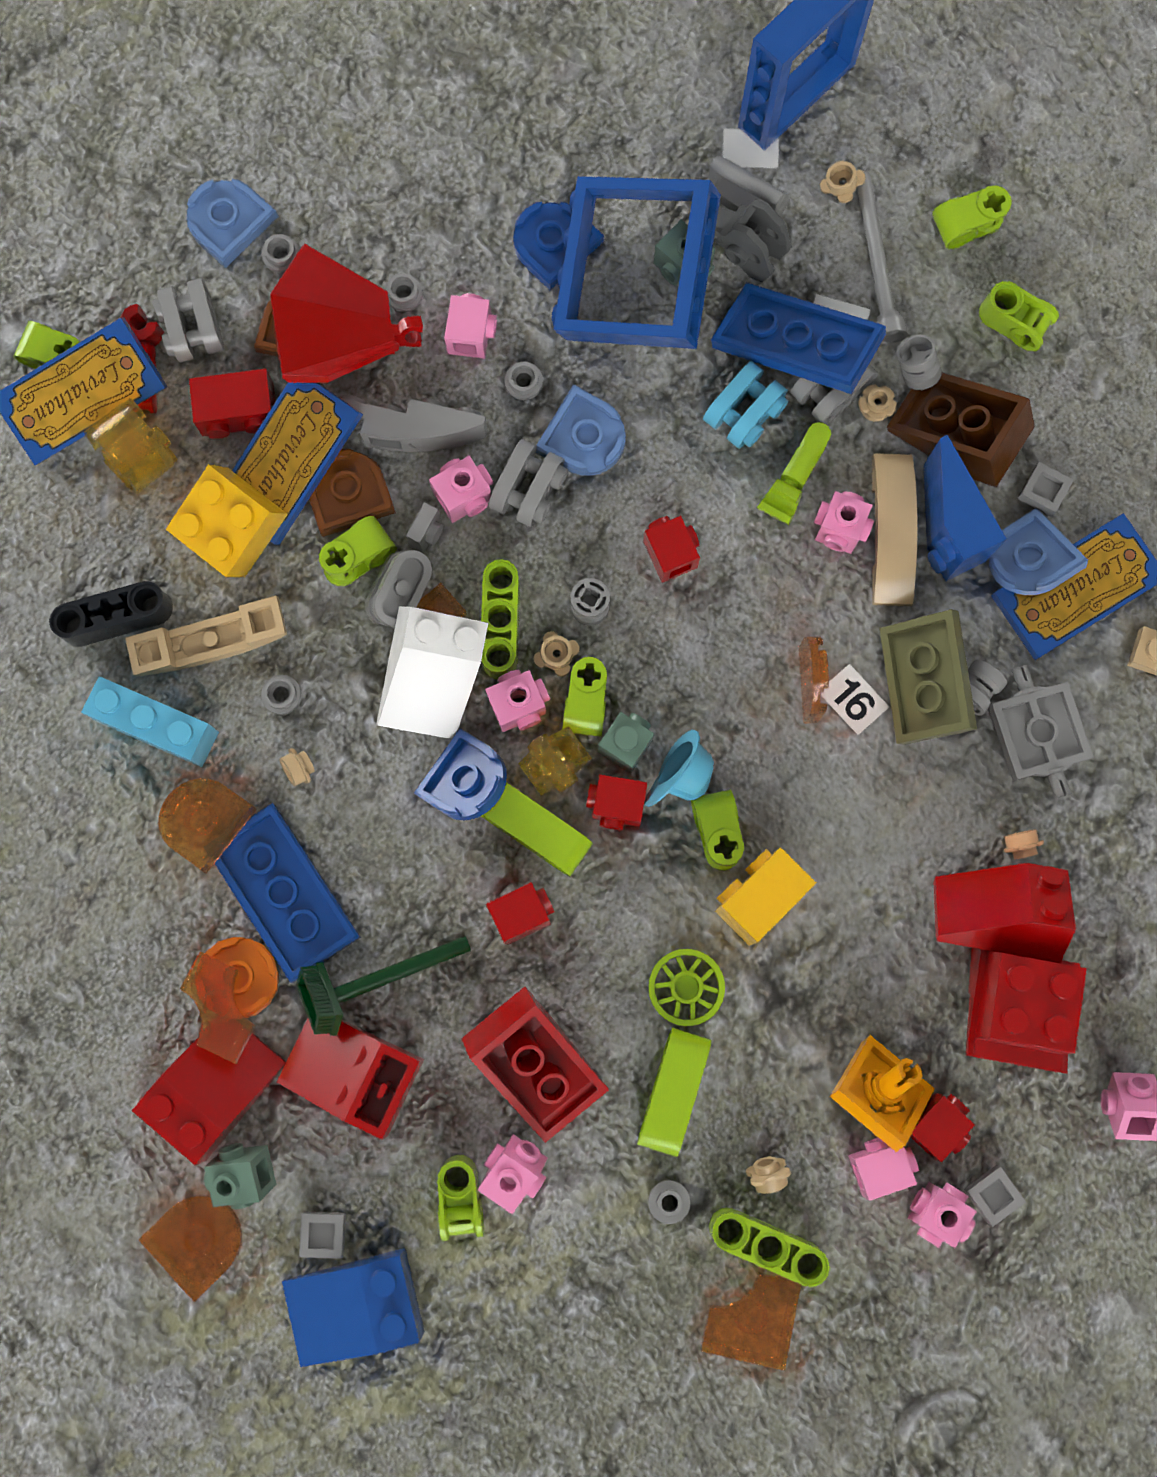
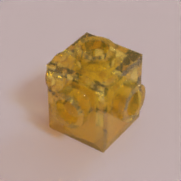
(548, 766)

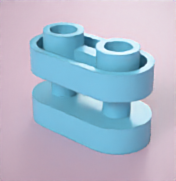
(768, 402)

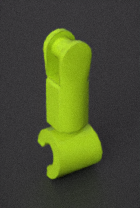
(786, 492)

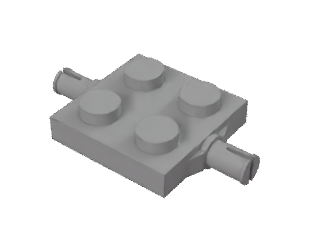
(1040, 731)

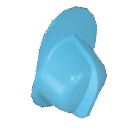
(684, 771)

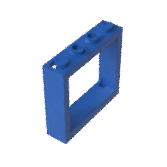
(775, 97)
(694, 268)

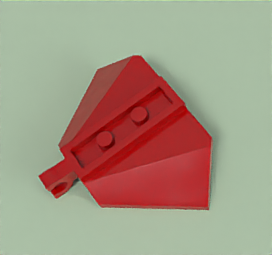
(333, 320)

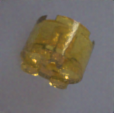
(130, 447)

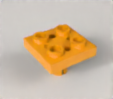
(889, 1086)

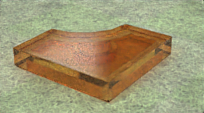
(757, 1325)

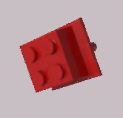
(1024, 1010)

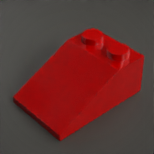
(1007, 910)
(533, 1064)
(207, 1096)

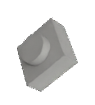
(1045, 489)
(425, 528)
(994, 1195)
(322, 1235)

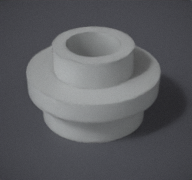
(274, 245)
(404, 282)
(519, 371)
(275, 684)
(665, 1188)

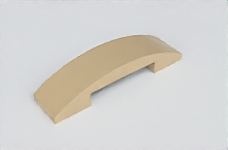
(894, 529)
(207, 640)

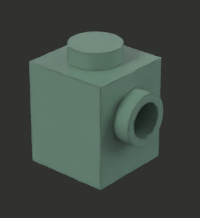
(626, 741)

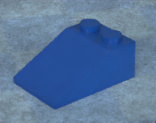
(958, 520)
(354, 1309)

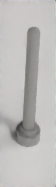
(894, 323)

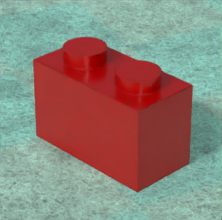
(231, 402)
(520, 912)

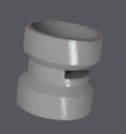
(919, 362)
(591, 610)
(984, 683)

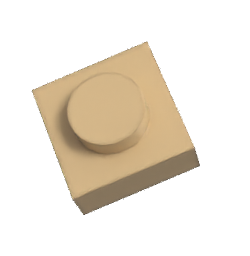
(1145, 651)

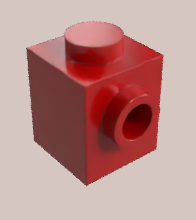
(671, 547)
(617, 801)
(943, 1127)

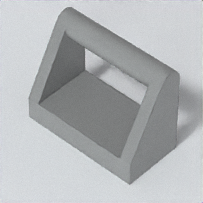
(742, 187)

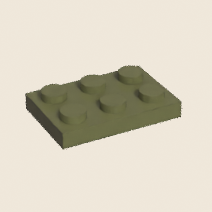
(928, 677)

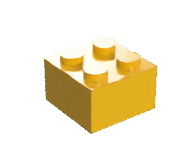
(226, 521)
(765, 896)

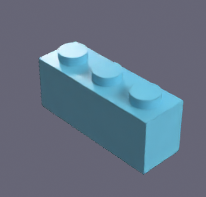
(150, 721)

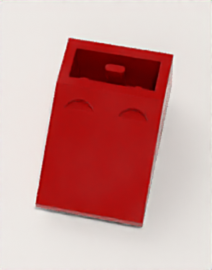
(352, 1076)

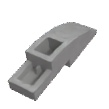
(421, 429)

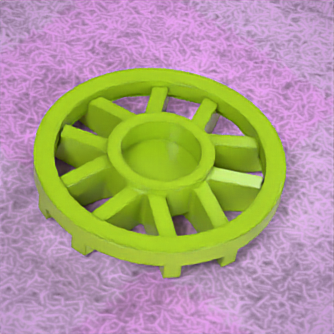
(686, 987)

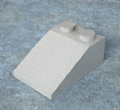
(430, 671)

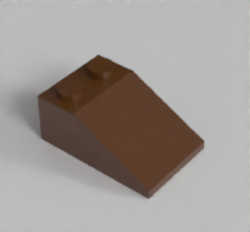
(980, 421)

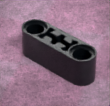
(99, 628)

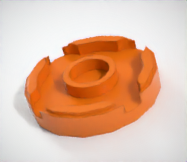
(257, 972)

